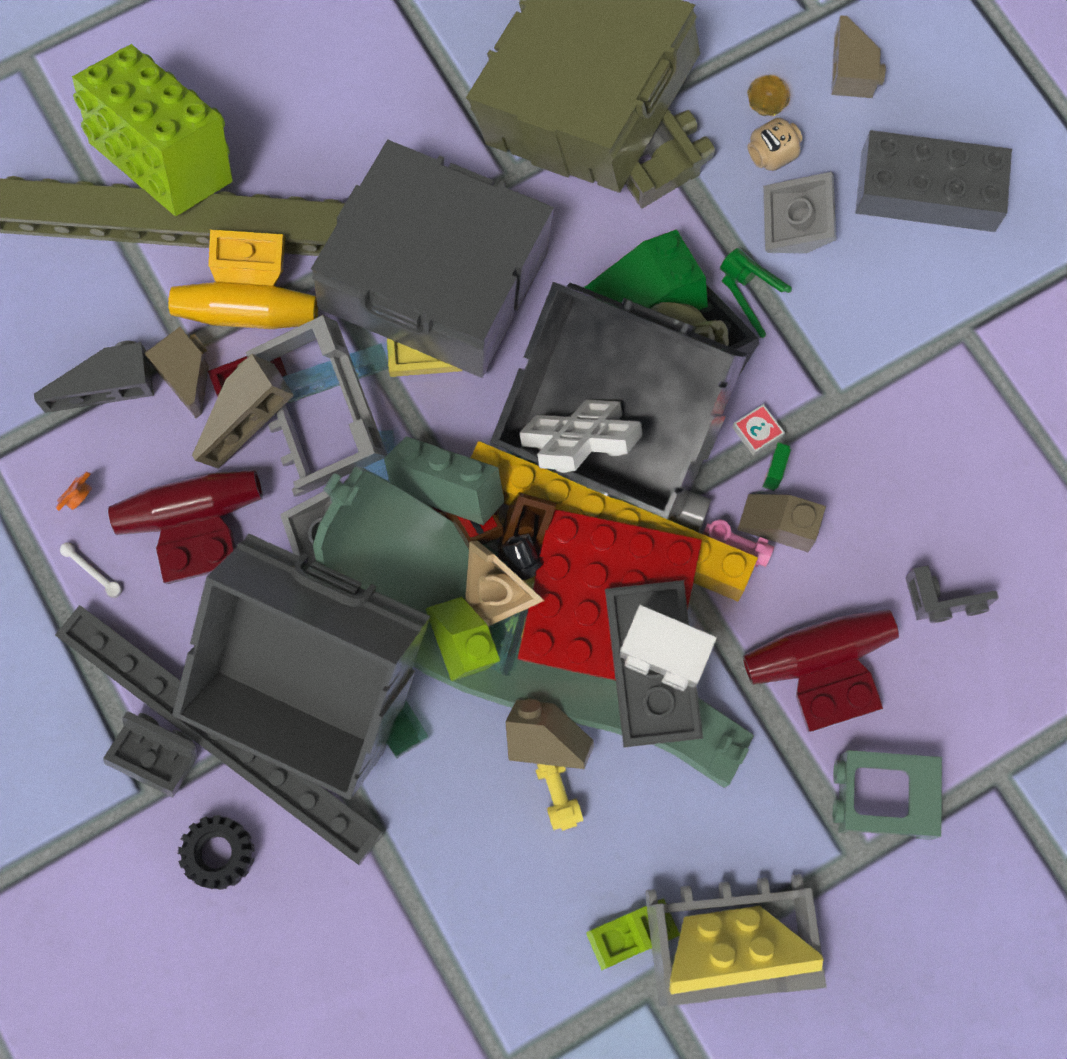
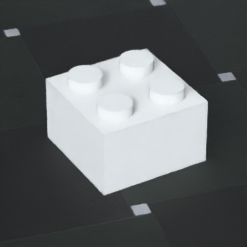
(666, 648)

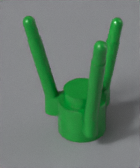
(742, 269)

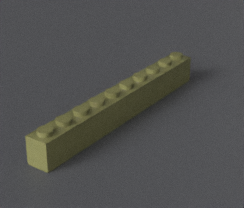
(136, 217)

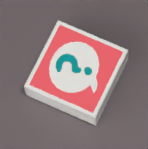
(758, 430)

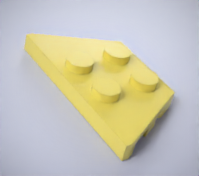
(737, 949)

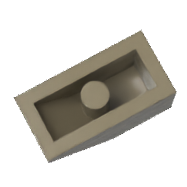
(855, 62)
(182, 367)
(782, 519)
(545, 736)

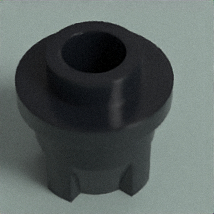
(522, 556)

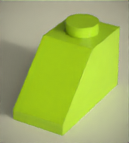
(462, 638)

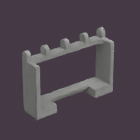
(363, 428)
(806, 926)

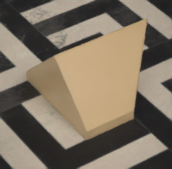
(494, 588)

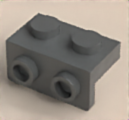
(152, 753)

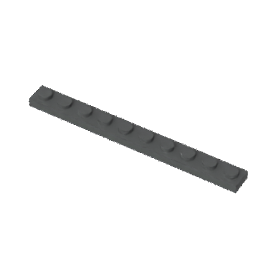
(159, 691)

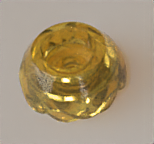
(764, 103)

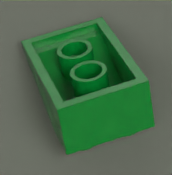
(654, 274)

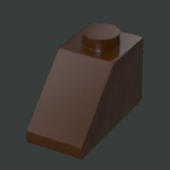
(527, 516)

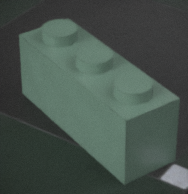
(446, 479)

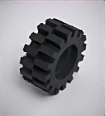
(194, 842)

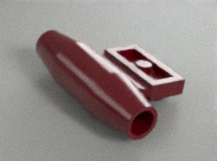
(188, 519)
(826, 662)

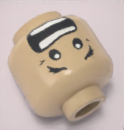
(775, 144)

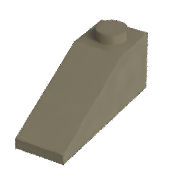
(242, 408)

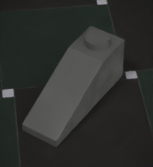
(105, 377)

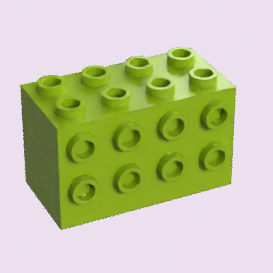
(153, 129)

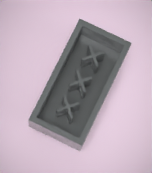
(933, 181)

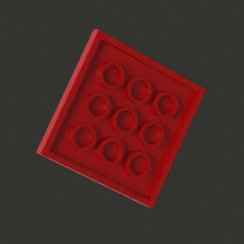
(580, 562)

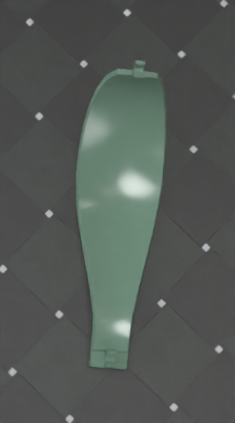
(422, 561)

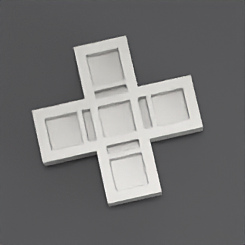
(569, 440)

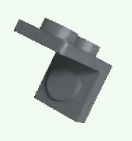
(925, 593)

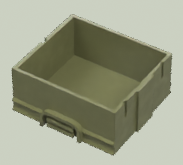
(585, 83)

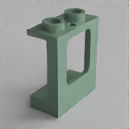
(924, 799)

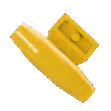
(244, 286)

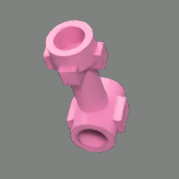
(721, 531)

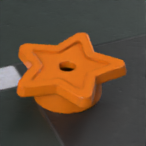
(75, 493)

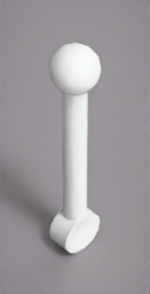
(112, 588)

